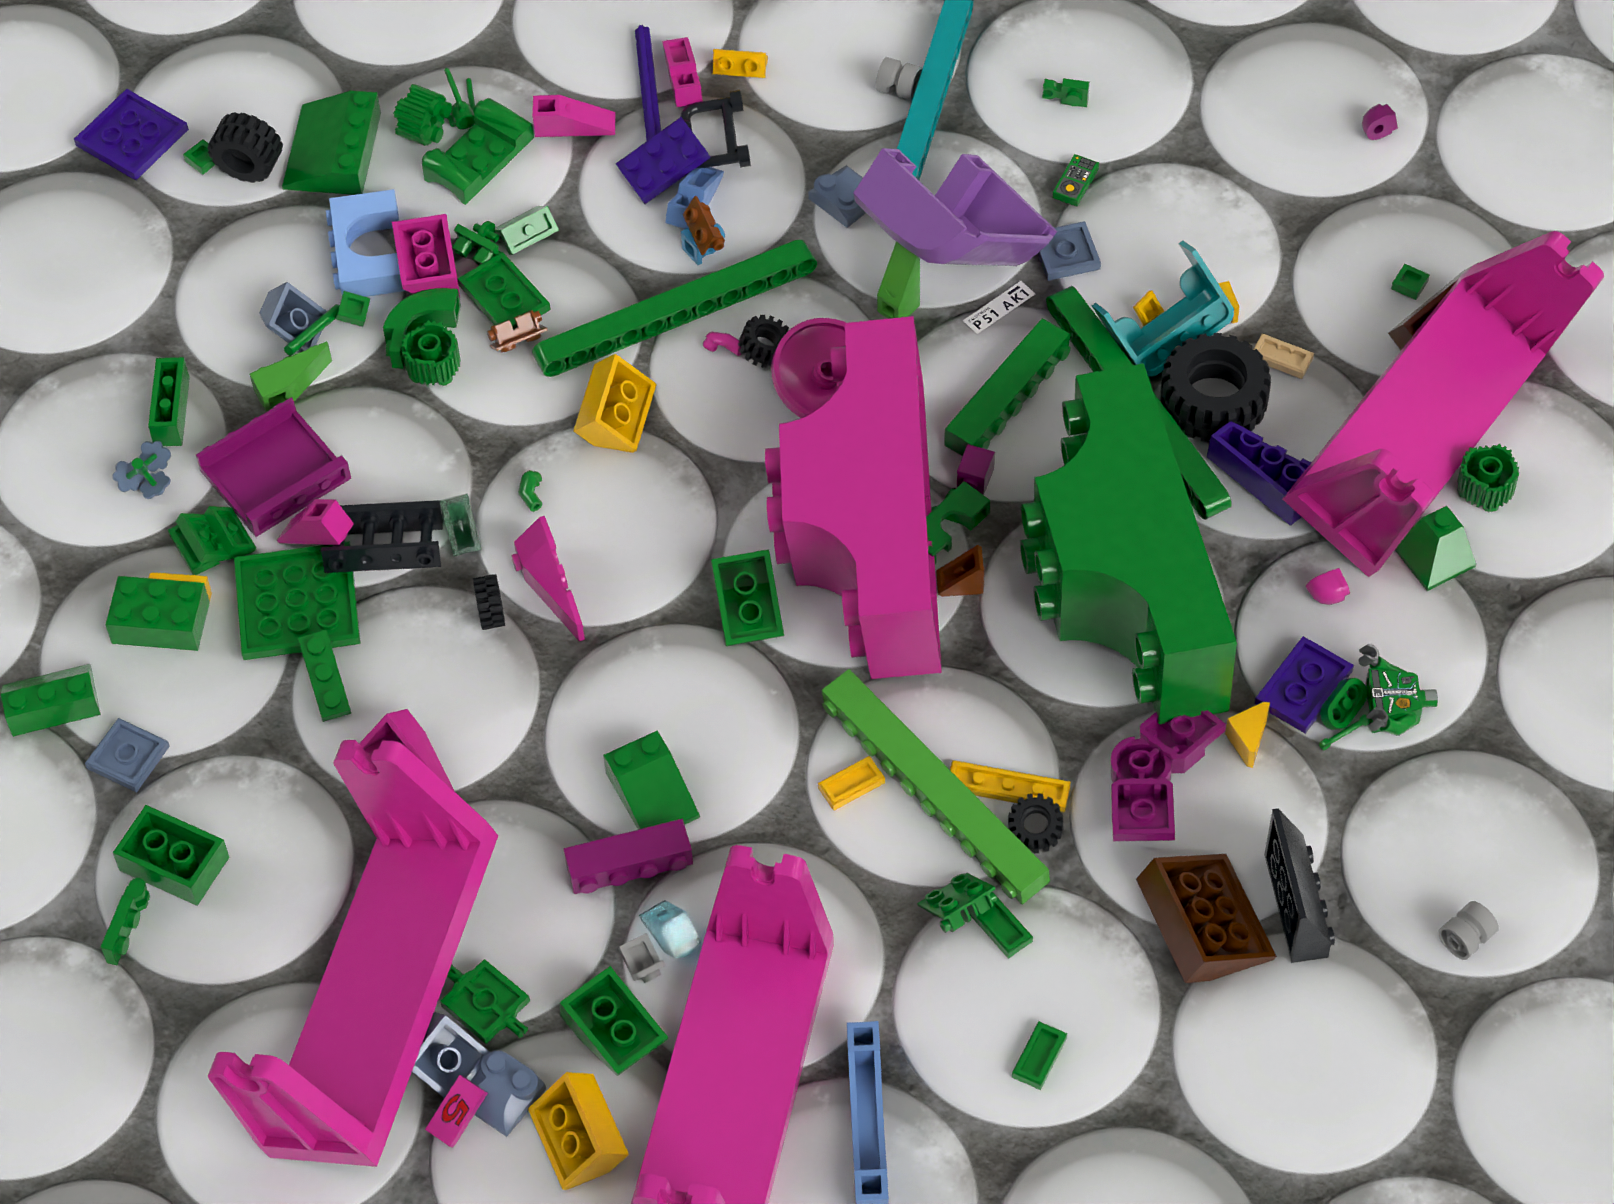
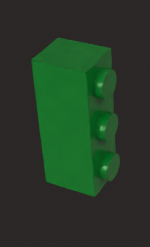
(169, 401)

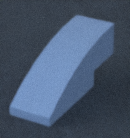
(699, 183)

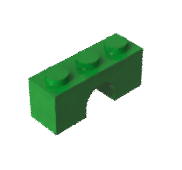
(961, 506)

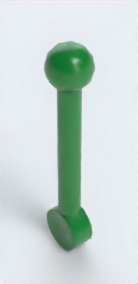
(1326, 743)

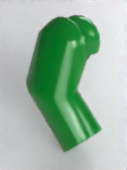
(527, 487)

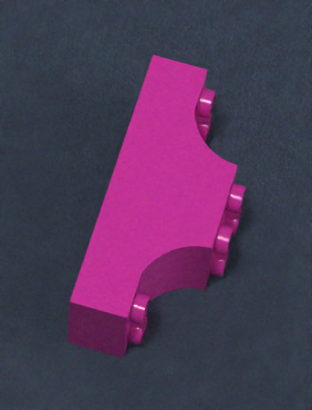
(858, 499)

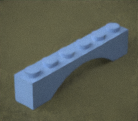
(867, 1113)

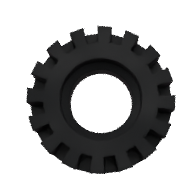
(761, 328)
(489, 601)
(1041, 806)

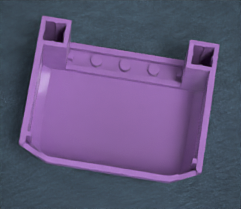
(967, 221)

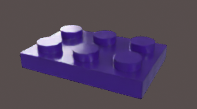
(663, 160)
(1303, 684)

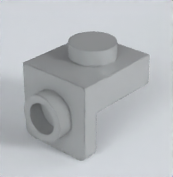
(641, 958)

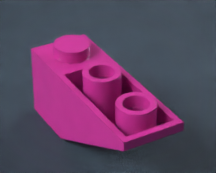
(569, 117)
(318, 523)

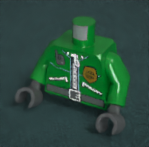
(1393, 694)

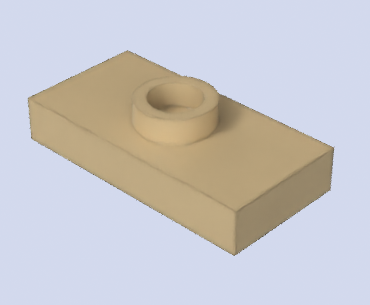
(1284, 356)

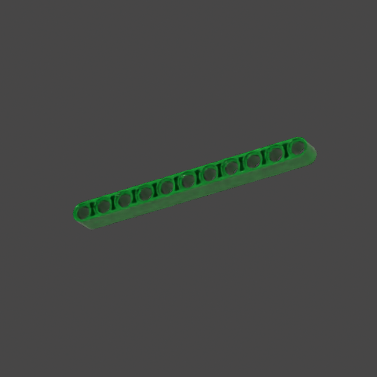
(674, 308)
(1103, 353)

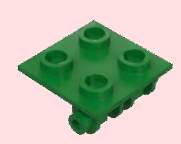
(957, 898)

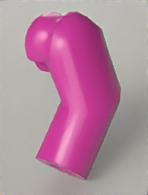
(726, 340)

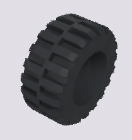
(1221, 359)

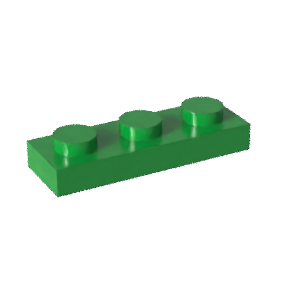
(324, 675)

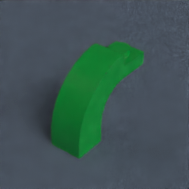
(412, 312)

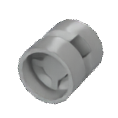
(898, 78)
(1469, 929)

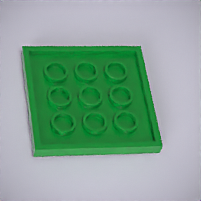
(291, 597)

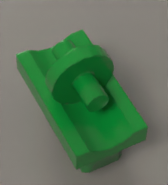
(481, 241)

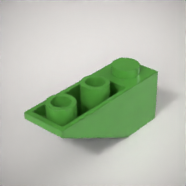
(900, 285)
(289, 376)

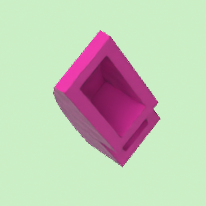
(682, 71)

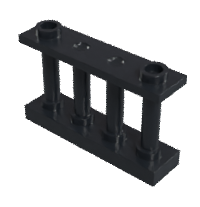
(387, 518)

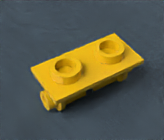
(739, 63)

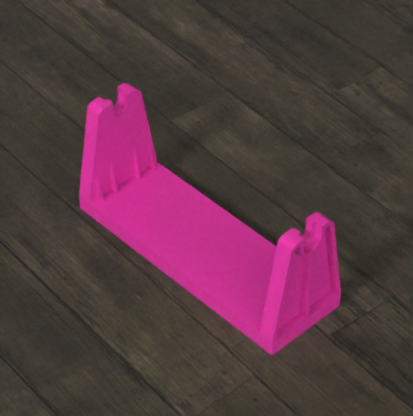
(1440, 398)
(382, 975)
(740, 1039)

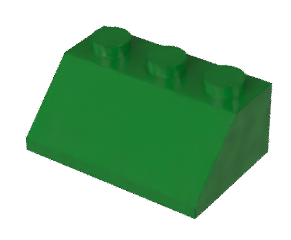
(50, 700)

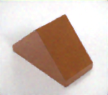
(962, 575)

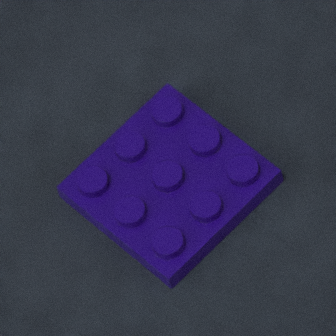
(131, 134)

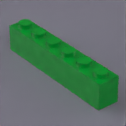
(1008, 388)

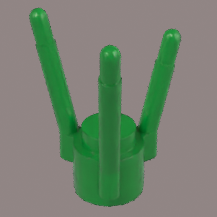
(462, 113)

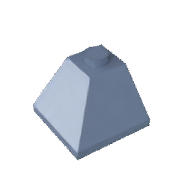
(290, 313)
(447, 1054)

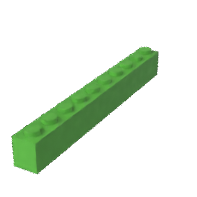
(935, 786)

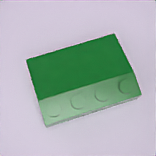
(334, 144)

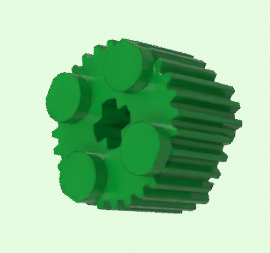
(422, 115)
(431, 354)
(1488, 477)

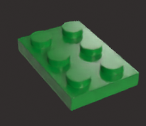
(502, 290)

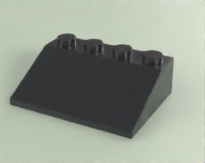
(1297, 891)

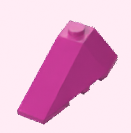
(542, 572)
(404, 728)

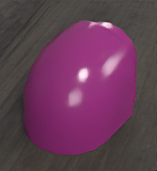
(1379, 122)

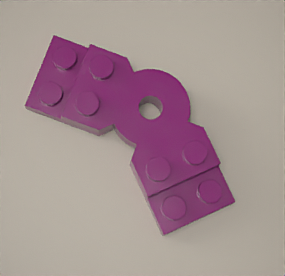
(1143, 772)

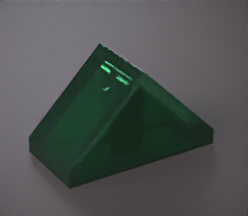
(460, 524)

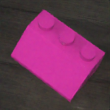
(425, 253)

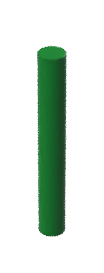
(312, 331)

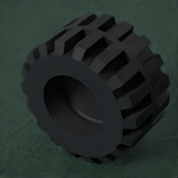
(245, 147)

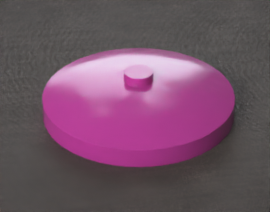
(804, 366)

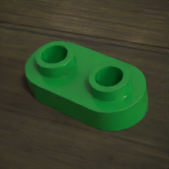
(1341, 709)

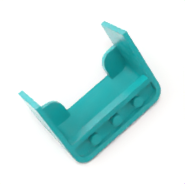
(1200, 312)

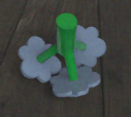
(131, 474)

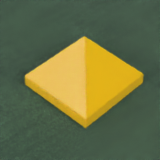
(1148, 308)

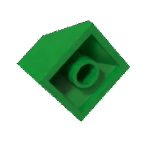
(1437, 549)

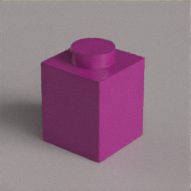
(976, 467)

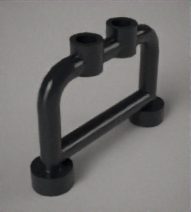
(729, 105)

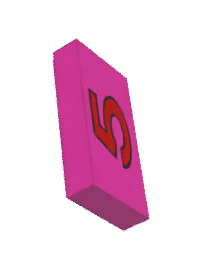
(456, 1111)

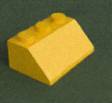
(615, 405)
(577, 1130)

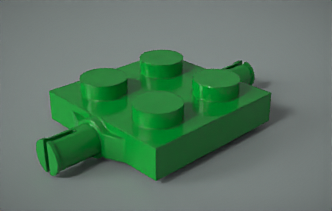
(485, 1001)

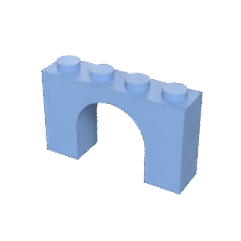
(350, 219)

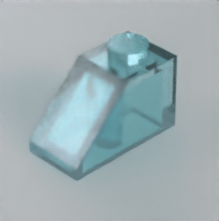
(671, 929)

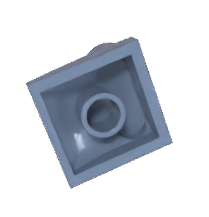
(836, 196)
(509, 1088)

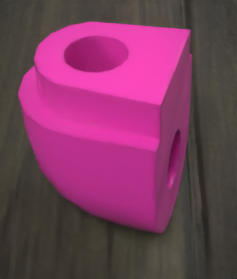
(1329, 587)

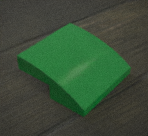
(216, 534)

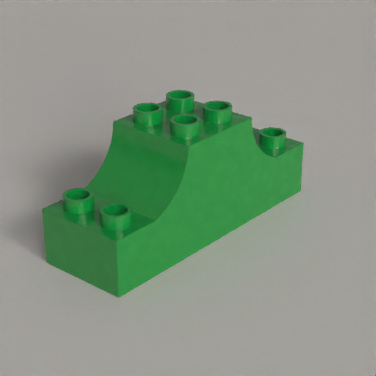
(1125, 549)

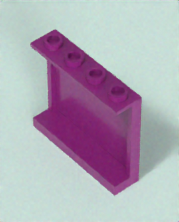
(272, 467)

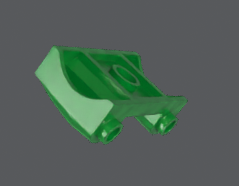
(480, 152)

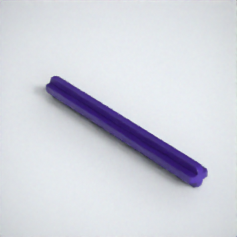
(647, 81)

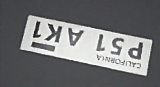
(999, 307)

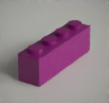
(628, 856)

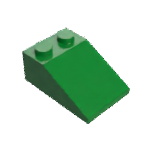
(747, 597)
(649, 782)
(611, 1021)

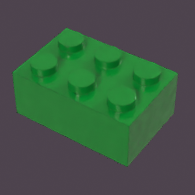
(157, 613)
(171, 855)

